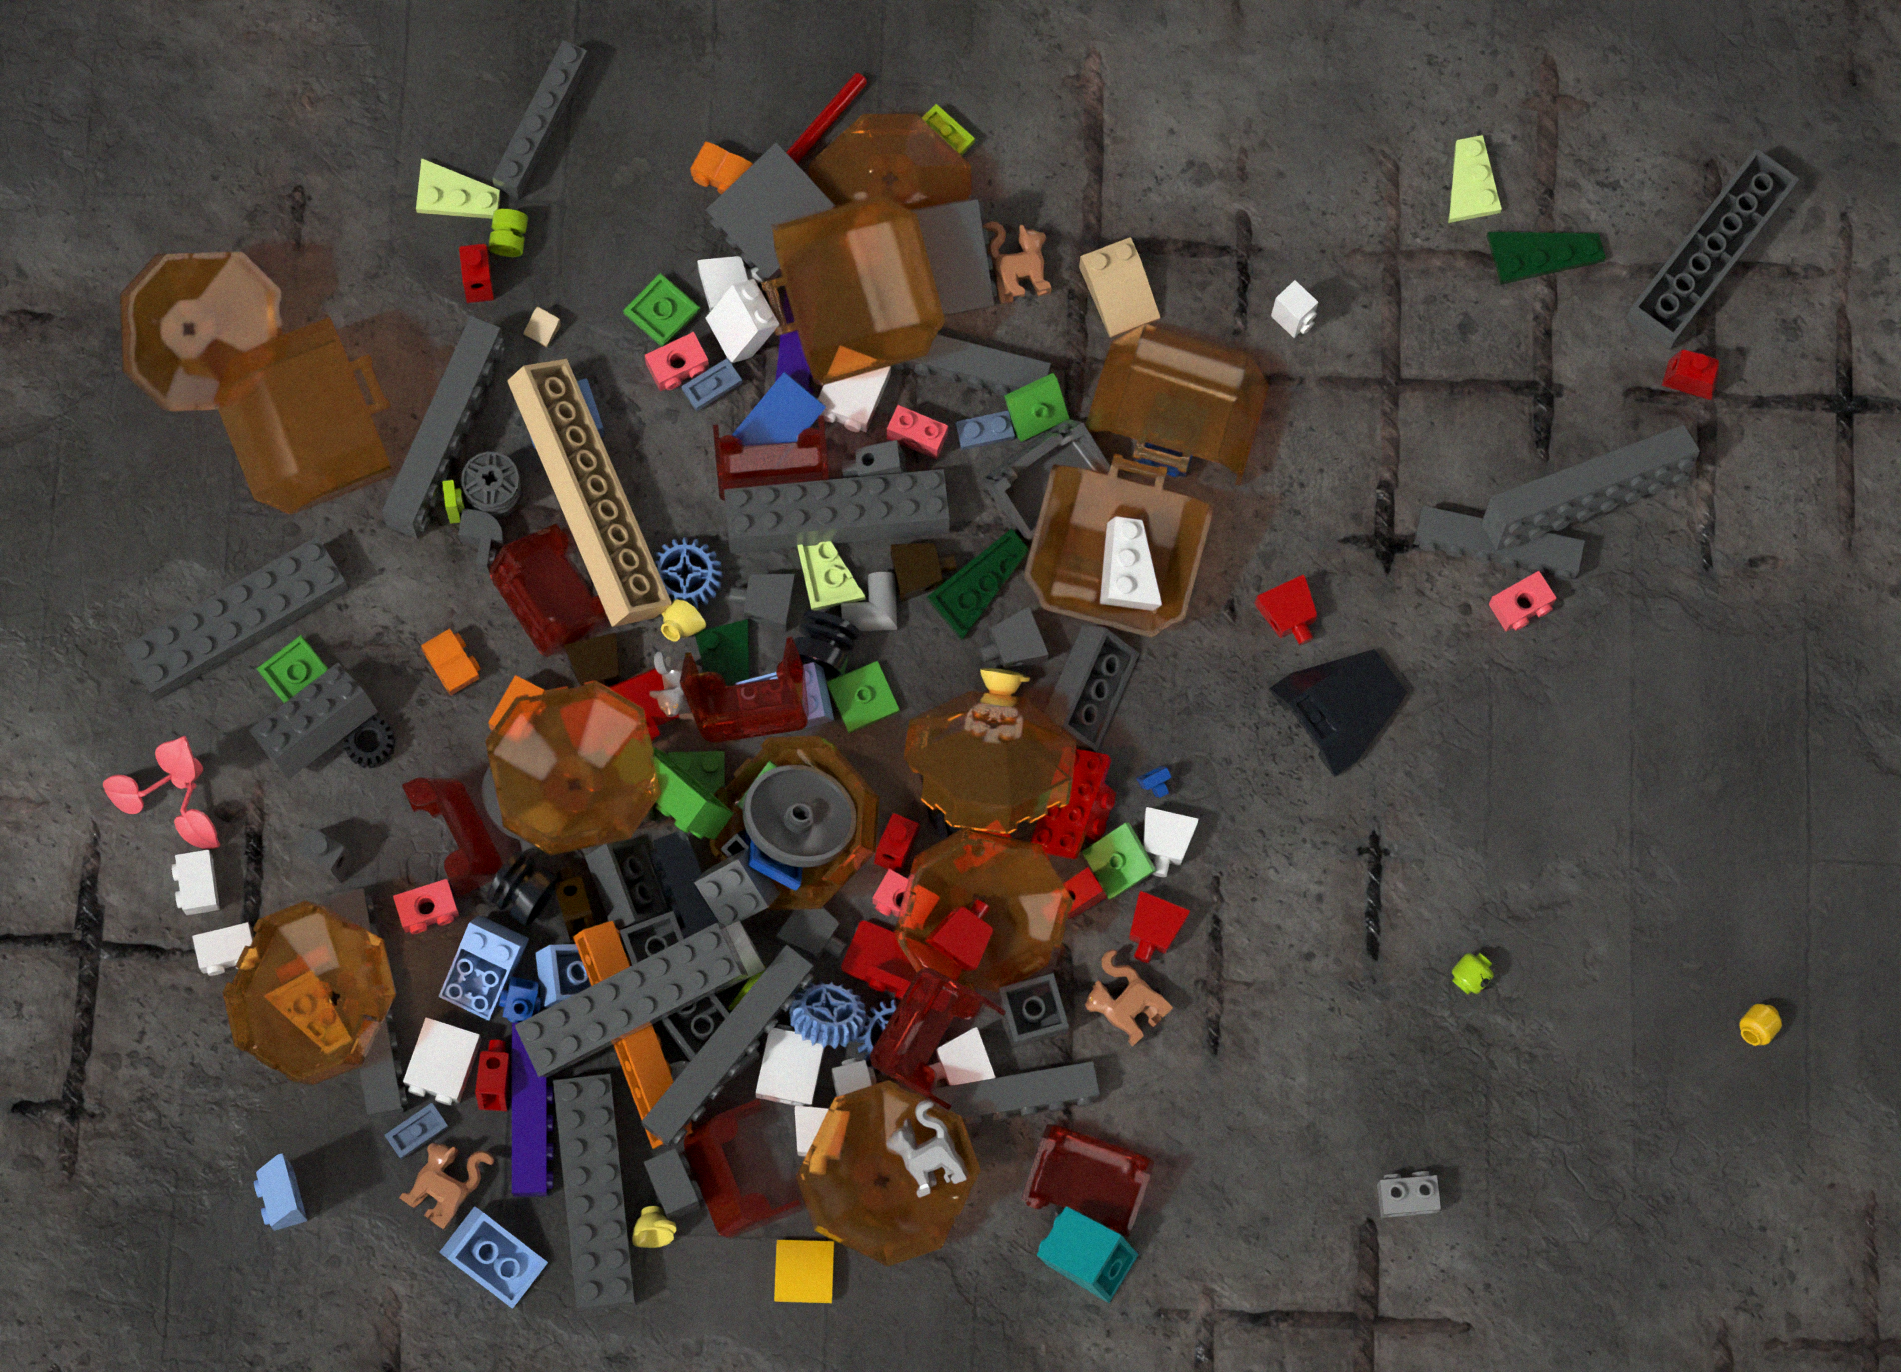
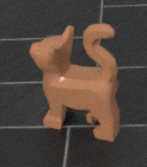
(1017, 266)
(1134, 999)
(445, 1189)

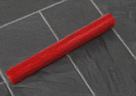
(827, 117)

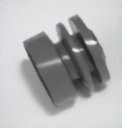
(501, 496)

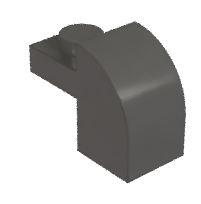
(483, 530)

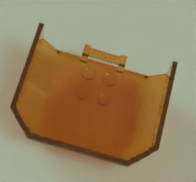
(855, 287)
(1180, 397)
(302, 419)
(1071, 538)

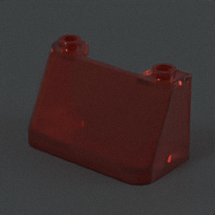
(546, 590)
(477, 857)
(1088, 1177)

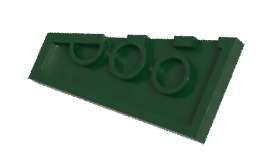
(1541, 253)
(974, 586)
(725, 651)

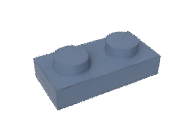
(711, 384)
(984, 430)
(416, 1131)

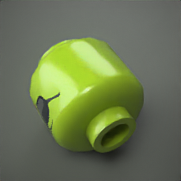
(1472, 973)

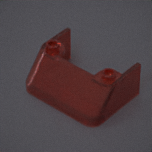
(771, 463)
(748, 708)
(919, 1026)
(728, 1210)

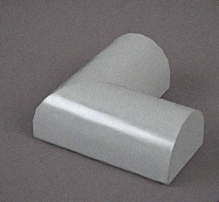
(881, 609)

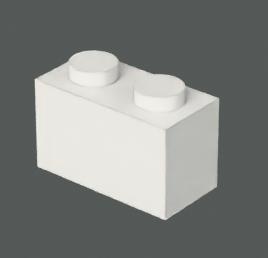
(1295, 309)
(196, 882)
(221, 947)

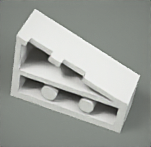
(1128, 567)

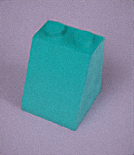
(1087, 1253)

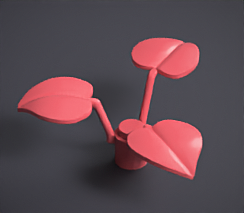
(178, 760)

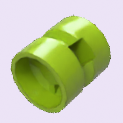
(508, 231)

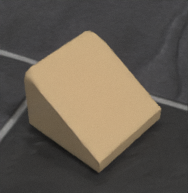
(542, 327)

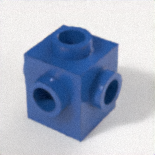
(520, 1000)

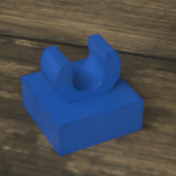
(1155, 780)

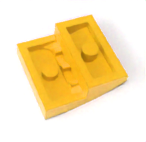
(804, 1271)

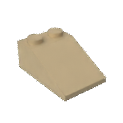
(1119, 287)

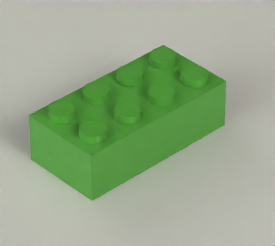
(688, 800)

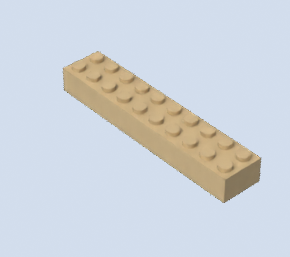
(589, 492)

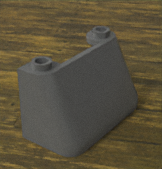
(1022, 479)

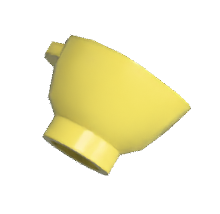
(681, 620)
(1002, 681)
(653, 1228)

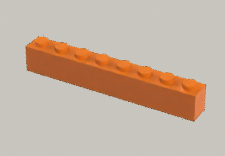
(641, 1052)

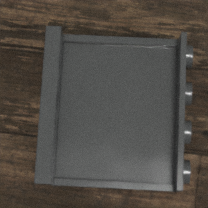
(761, 196)
(958, 254)

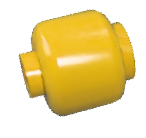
(1760, 1024)

